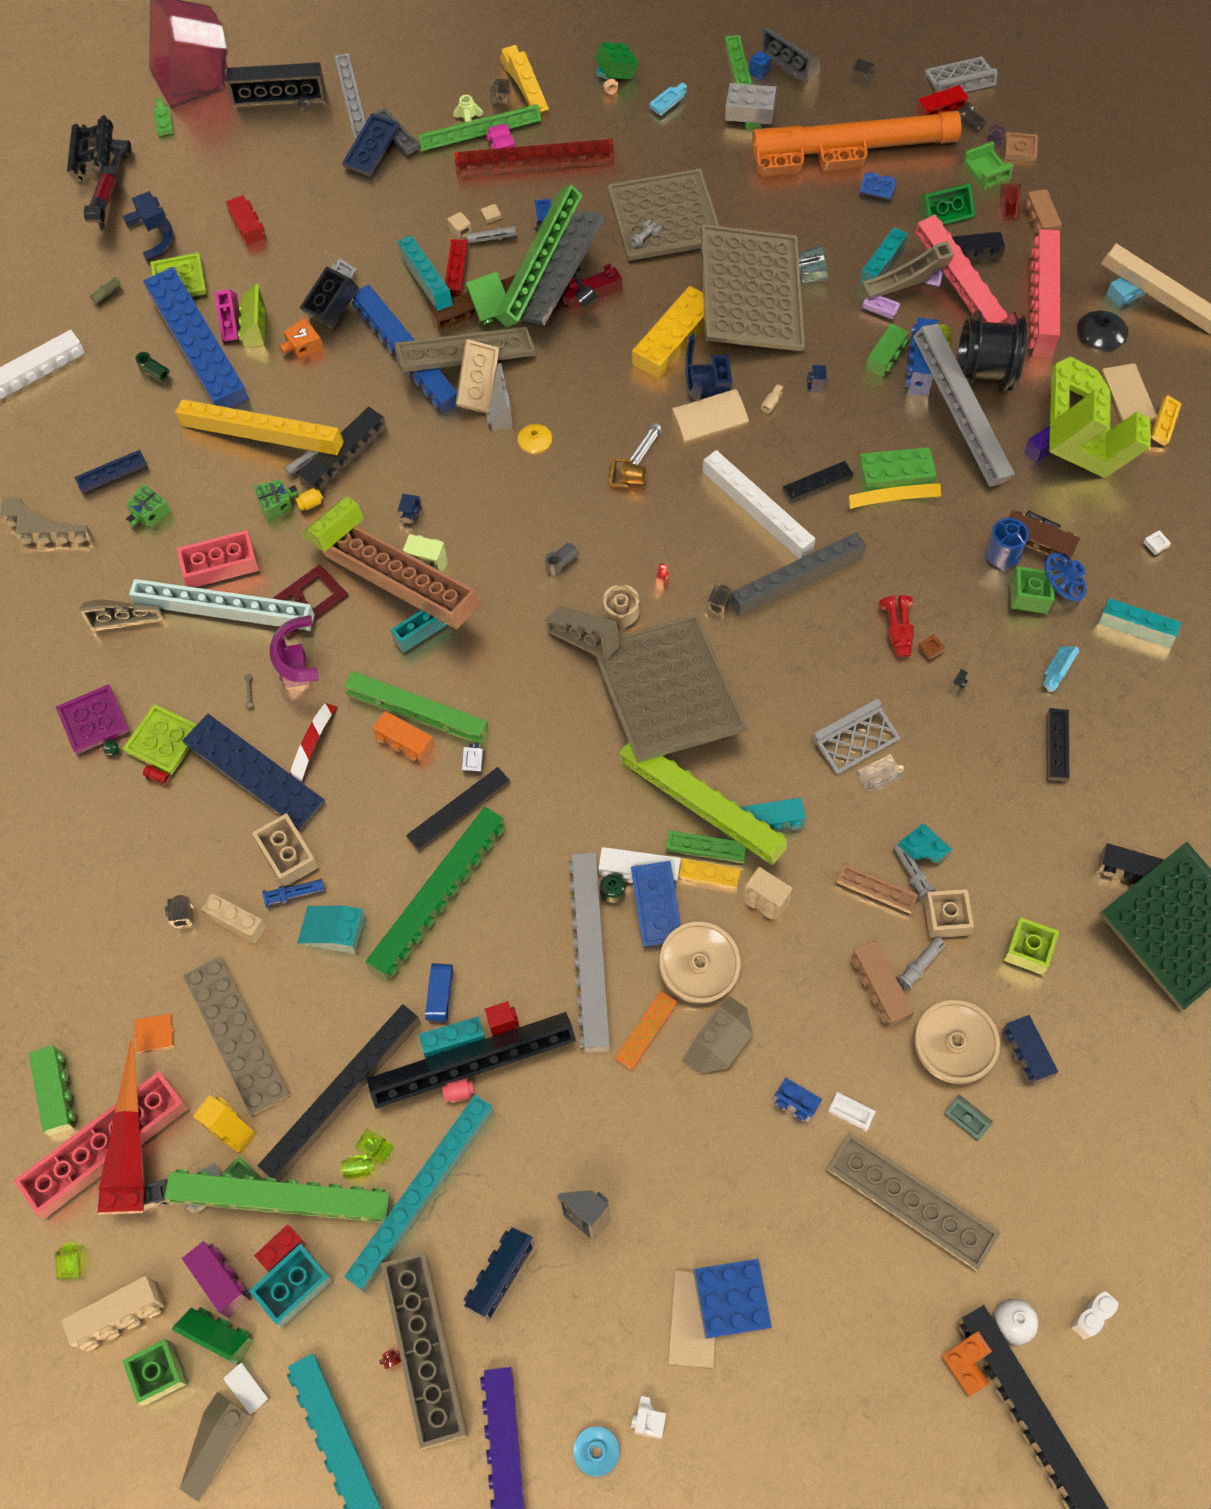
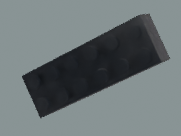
(275, 83)

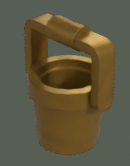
(630, 473)

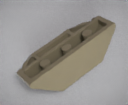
(720, 1038)

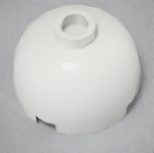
(1016, 1321)

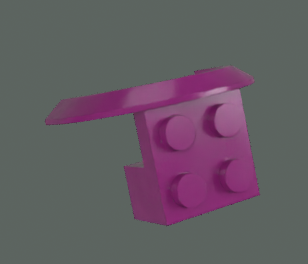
(291, 660)

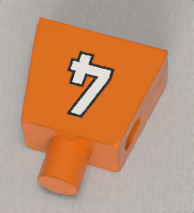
(301, 339)

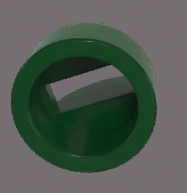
(110, 747)

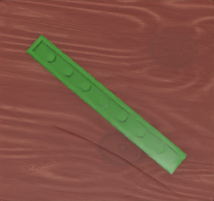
(739, 66)
(478, 127)

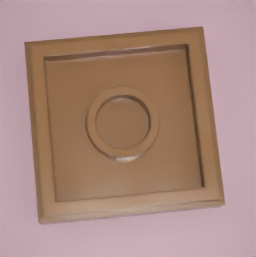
(1021, 147)

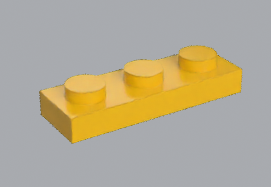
(1165, 420)
(709, 873)

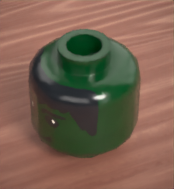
(612, 888)

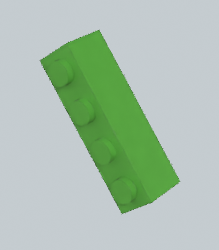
(51, 1090)

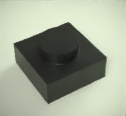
(960, 682)

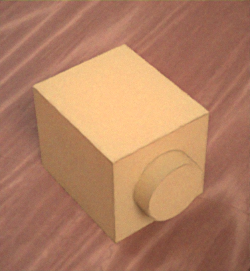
(459, 226)

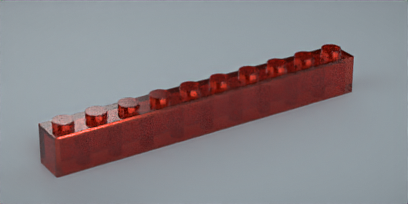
(534, 158)

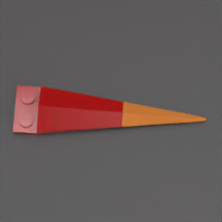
(122, 1174)

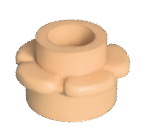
(610, 86)

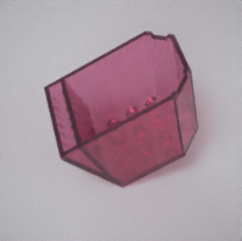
(186, 50)

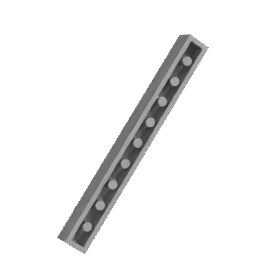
(963, 405)
(590, 953)

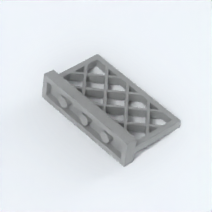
(969, 80)
(851, 721)

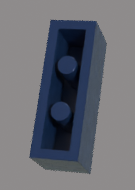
(1029, 1050)

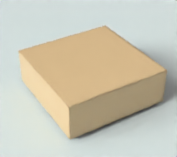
(491, 213)

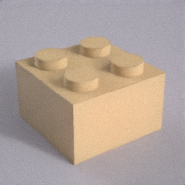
(767, 894)
(948, 913)

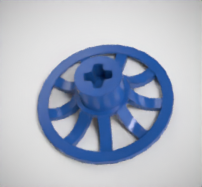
(1071, 572)

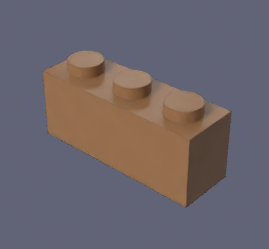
(1042, 211)

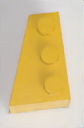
(223, 1123)

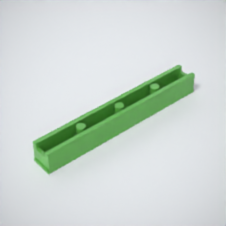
(416, 707)

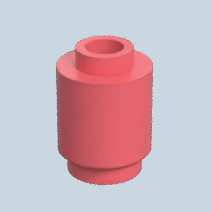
(458, 1091)

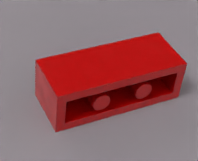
(942, 101)
(245, 219)

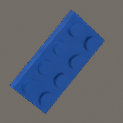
(655, 901)

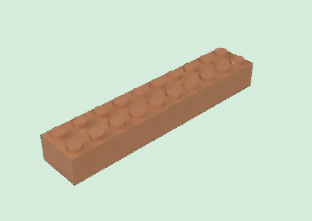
(405, 576)

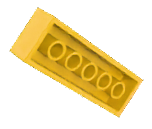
(670, 334)

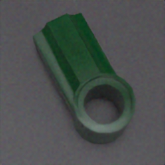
(151, 367)

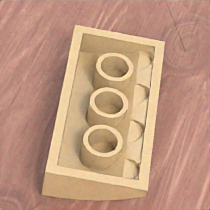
(710, 416)

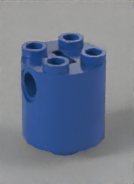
(1007, 543)

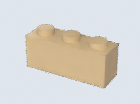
(233, 918)

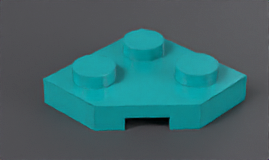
(925, 844)

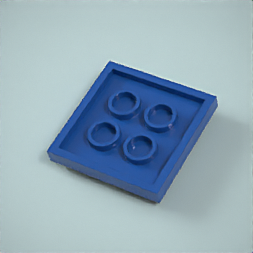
(732, 1298)

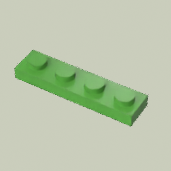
(705, 846)

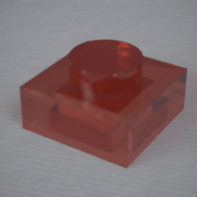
(662, 576)

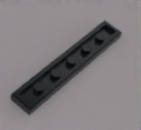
(458, 809)

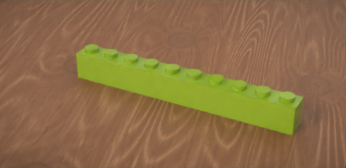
(709, 805)

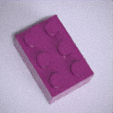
(216, 1278)

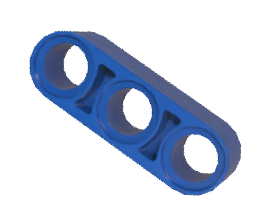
(439, 992)

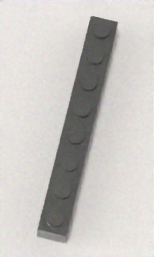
(797, 574)

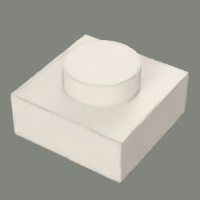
(1157, 542)

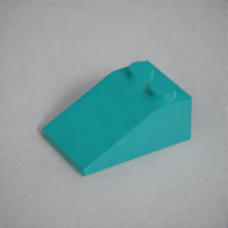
(332, 928)

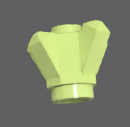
(467, 108)

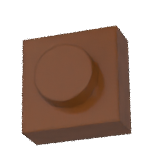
(931, 647)

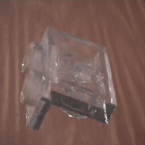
(879, 773)

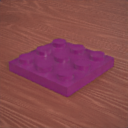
(92, 719)

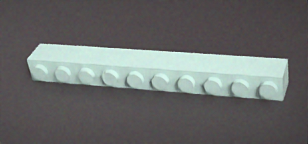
(218, 603)

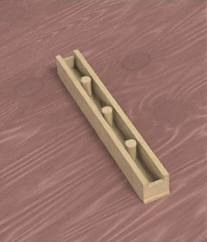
(1159, 286)

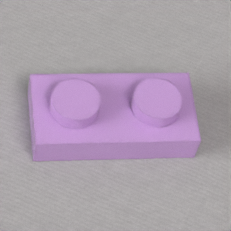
(882, 306)

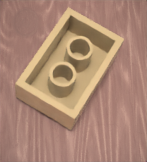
(285, 850)

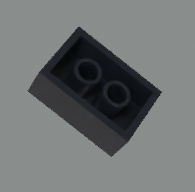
(329, 297)

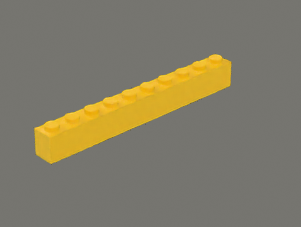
(259, 427)

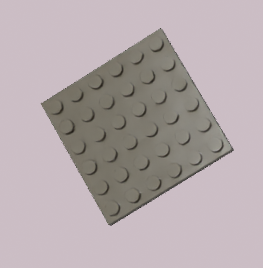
(673, 201)

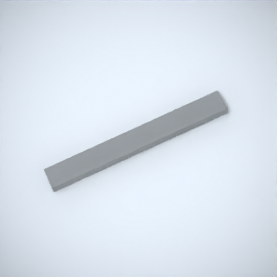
(350, 93)

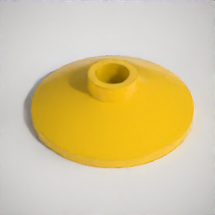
(536, 443)

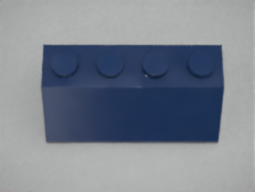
(499, 1274)

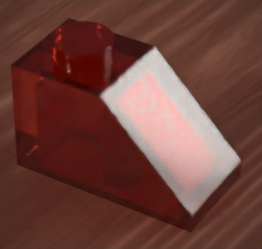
(1010, 200)

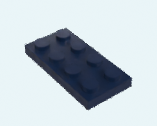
(370, 144)

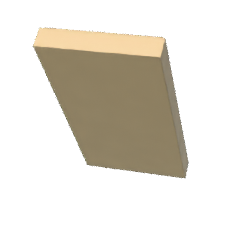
(477, 376)
(1128, 391)
(687, 1334)

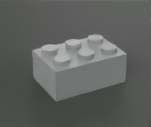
(750, 103)

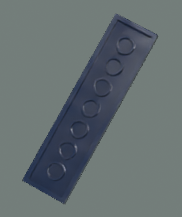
(253, 771)

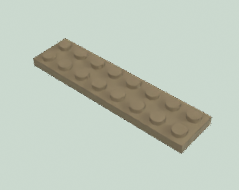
(449, 350)
(236, 1036)
(913, 1201)

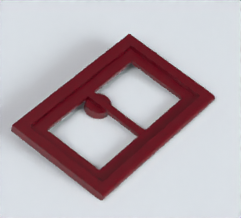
(295, 590)

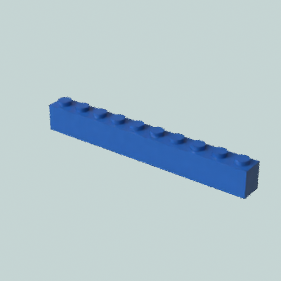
(392, 331)

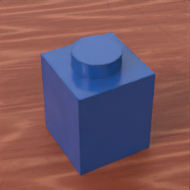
(759, 65)

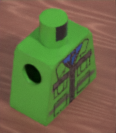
(275, 498)
(146, 507)

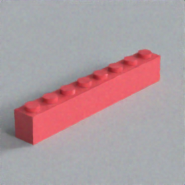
(961, 273)

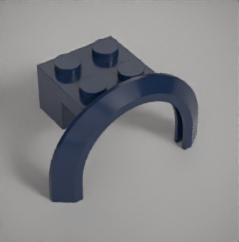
(152, 217)
(707, 379)

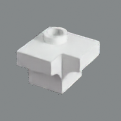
(648, 1421)

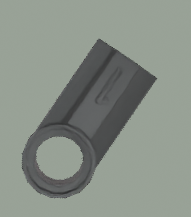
(557, 560)

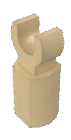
(772, 399)

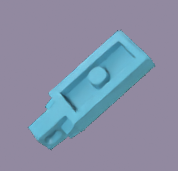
(668, 99)
(1059, 666)

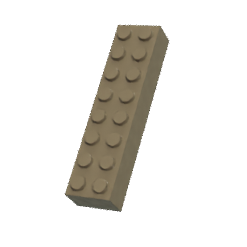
(423, 1351)

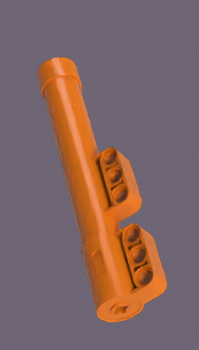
(846, 141)

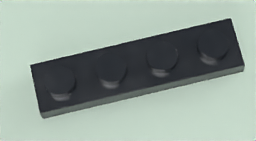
(817, 482)
(1058, 744)

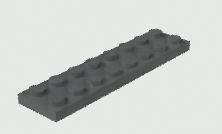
(562, 265)

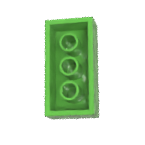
(896, 468)

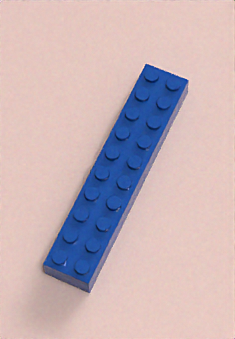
(195, 339)

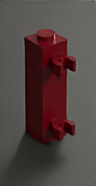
(602, 284)

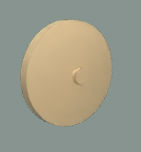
(699, 962)
(957, 1041)

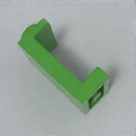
(987, 166)
(486, 296)

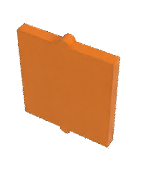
(153, 1033)

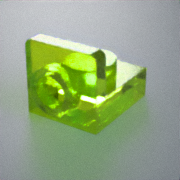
(374, 1146)
(68, 1261)

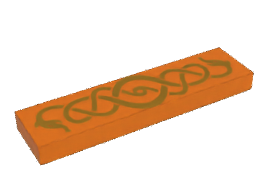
(646, 1030)

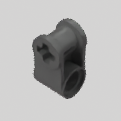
(155, 1194)

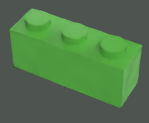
(887, 350)

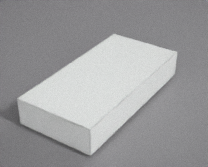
(851, 1111)
(246, 1388)

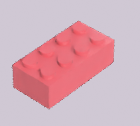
(217, 559)

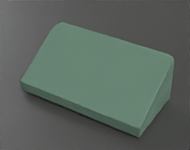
(968, 1117)

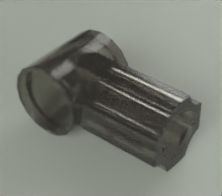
(969, 116)

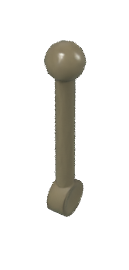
(248, 678)

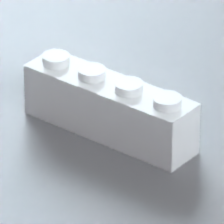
(620, 863)

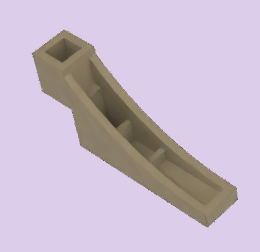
(911, 273)
(38, 529)

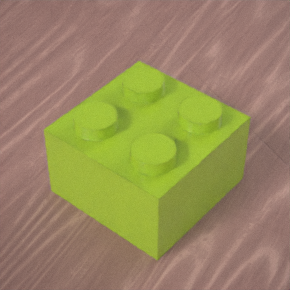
(1031, 946)

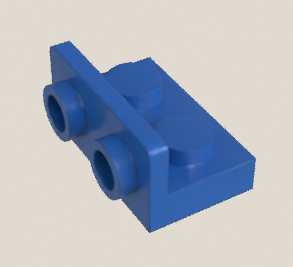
(878, 186)
(797, 1100)

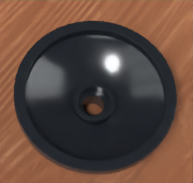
(1102, 331)

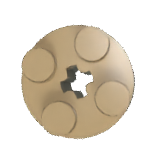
(621, 605)

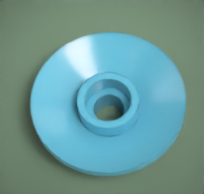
(583, 1448)

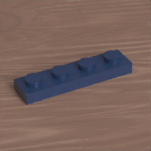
(110, 471)

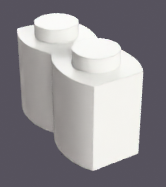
(1097, 1311)

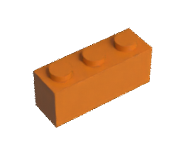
(403, 737)

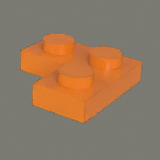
(963, 1361)

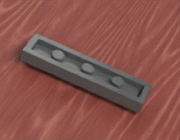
(402, 137)

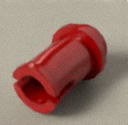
(151, 772)

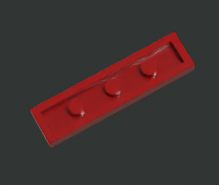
(456, 265)

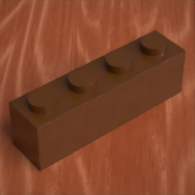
(1047, 538)

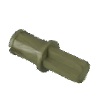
(105, 290)

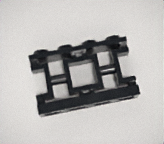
(82, 159)

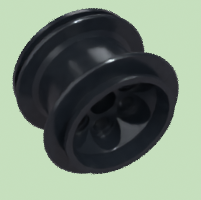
(993, 349)

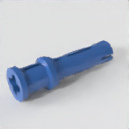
(283, 894)

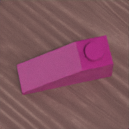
(228, 314)

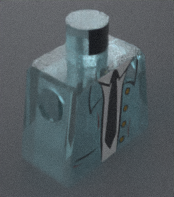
(813, 265)

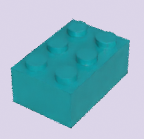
(290, 1285)

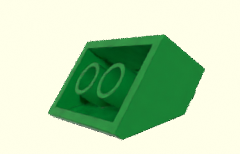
(948, 204)
(214, 1334)

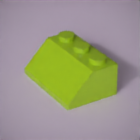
(252, 318)
(334, 524)

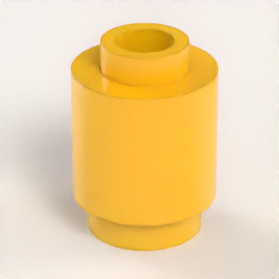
(309, 499)

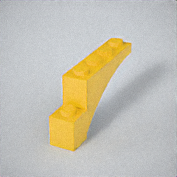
(519, 68)

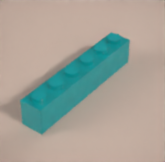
(425, 273)

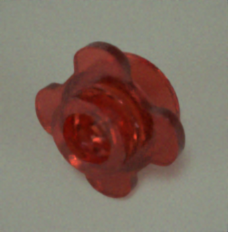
(390, 1358)

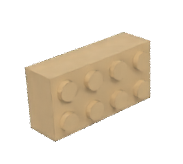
(113, 1313)

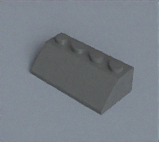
(789, 56)
(585, 1211)

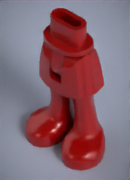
(899, 634)

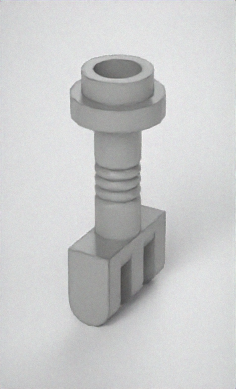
(649, 228)

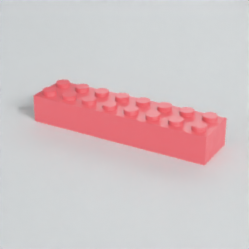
(1045, 293)
(82, 1156)

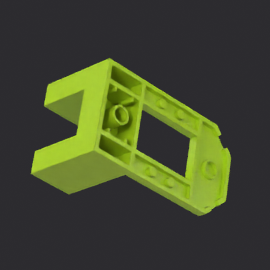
(1084, 431)

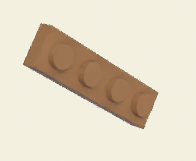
(877, 888)

